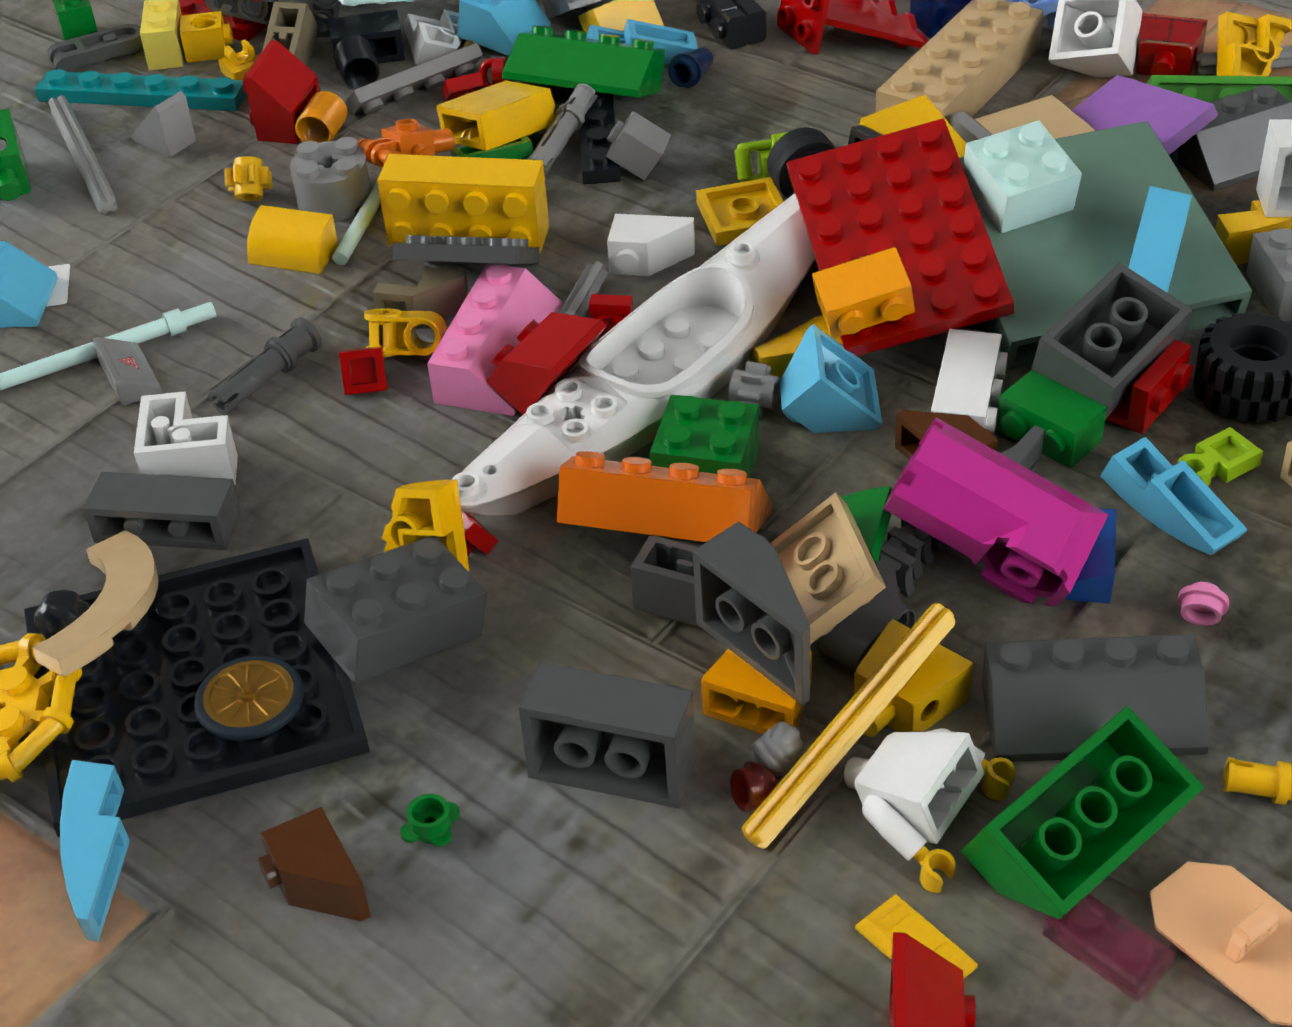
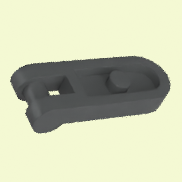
(95, 47)

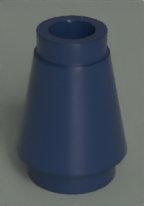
(689, 67)

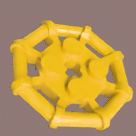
(26, 703)

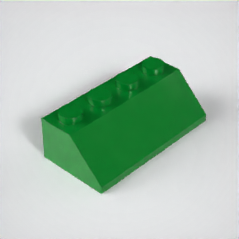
(574, 59)
(1083, 817)

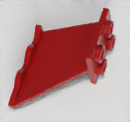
(806, 21)

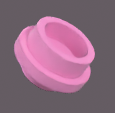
(1202, 603)

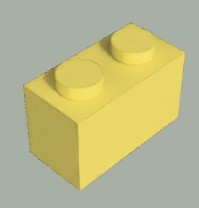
(162, 34)

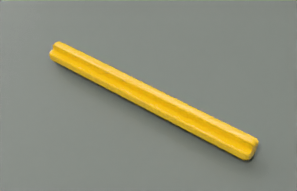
(848, 726)

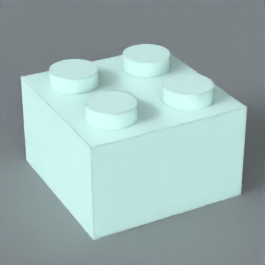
(1021, 176)

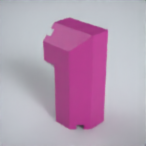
(998, 513)

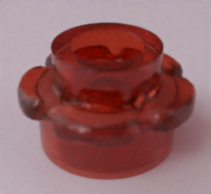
(751, 785)

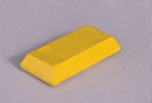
(898, 916)

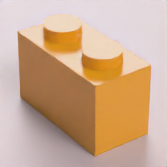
(863, 292)

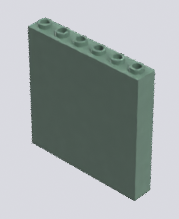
(1066, 255)

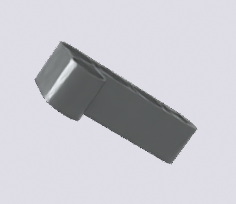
(261, 11)

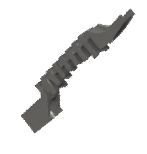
(898, 566)

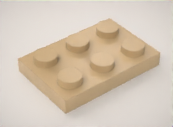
(828, 565)

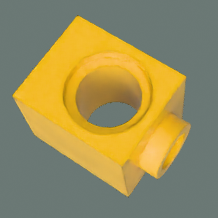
(204, 36)

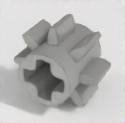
(755, 386)

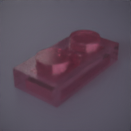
(1110, 946)

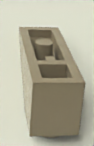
(294, 28)

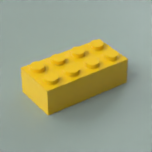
(463, 198)

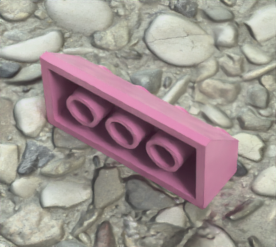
(488, 320)

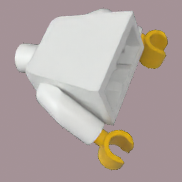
(919, 786)

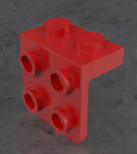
(1155, 389)

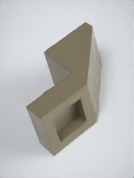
(437, 291)

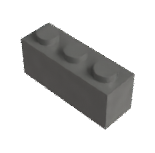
(164, 509)

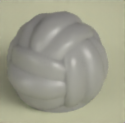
(778, 748)

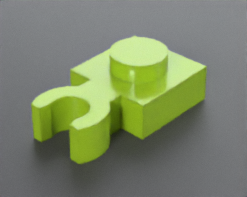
(1223, 456)

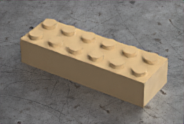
(968, 58)

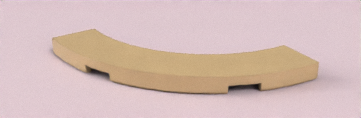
(120, 606)

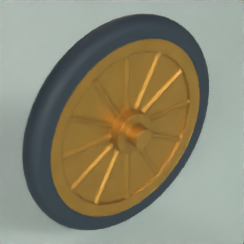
(249, 698)

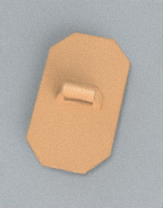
(1231, 933)

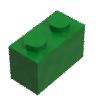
(1069, 419)

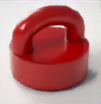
(497, 66)

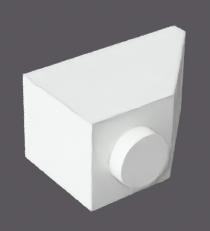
(648, 243)

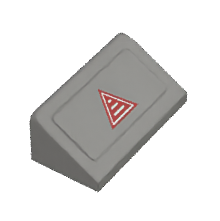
(126, 369)

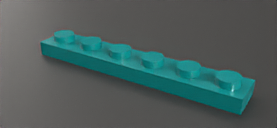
(140, 90)

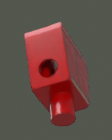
(1169, 44)

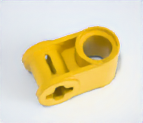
(397, 331)

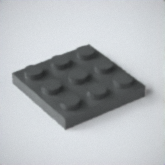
(466, 250)

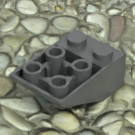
(665, 577)

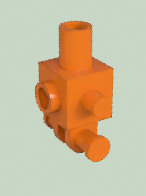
(406, 138)

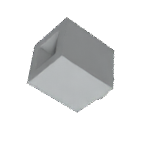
(637, 144)

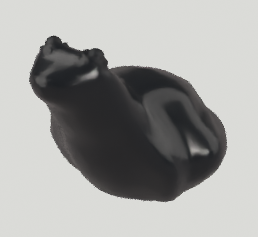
(58, 611)

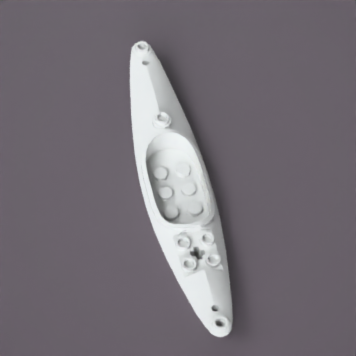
(672, 344)

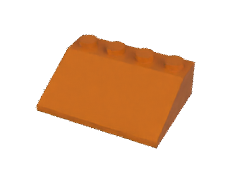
(658, 499)

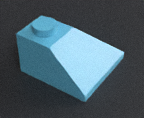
(829, 387)

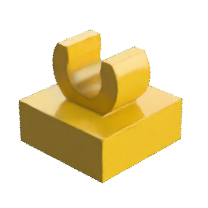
(237, 64)

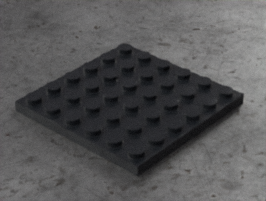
(140, 694)

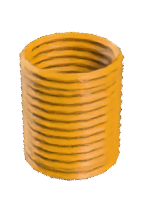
(321, 117)

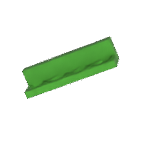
(1217, 87)

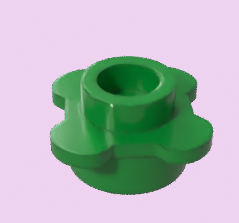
(430, 820)

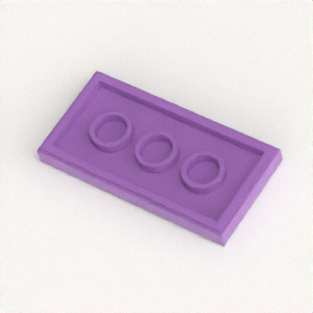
(1129, 101)

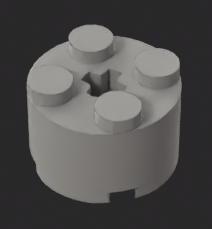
(330, 177)

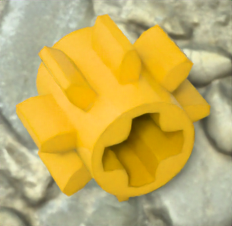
(248, 178)

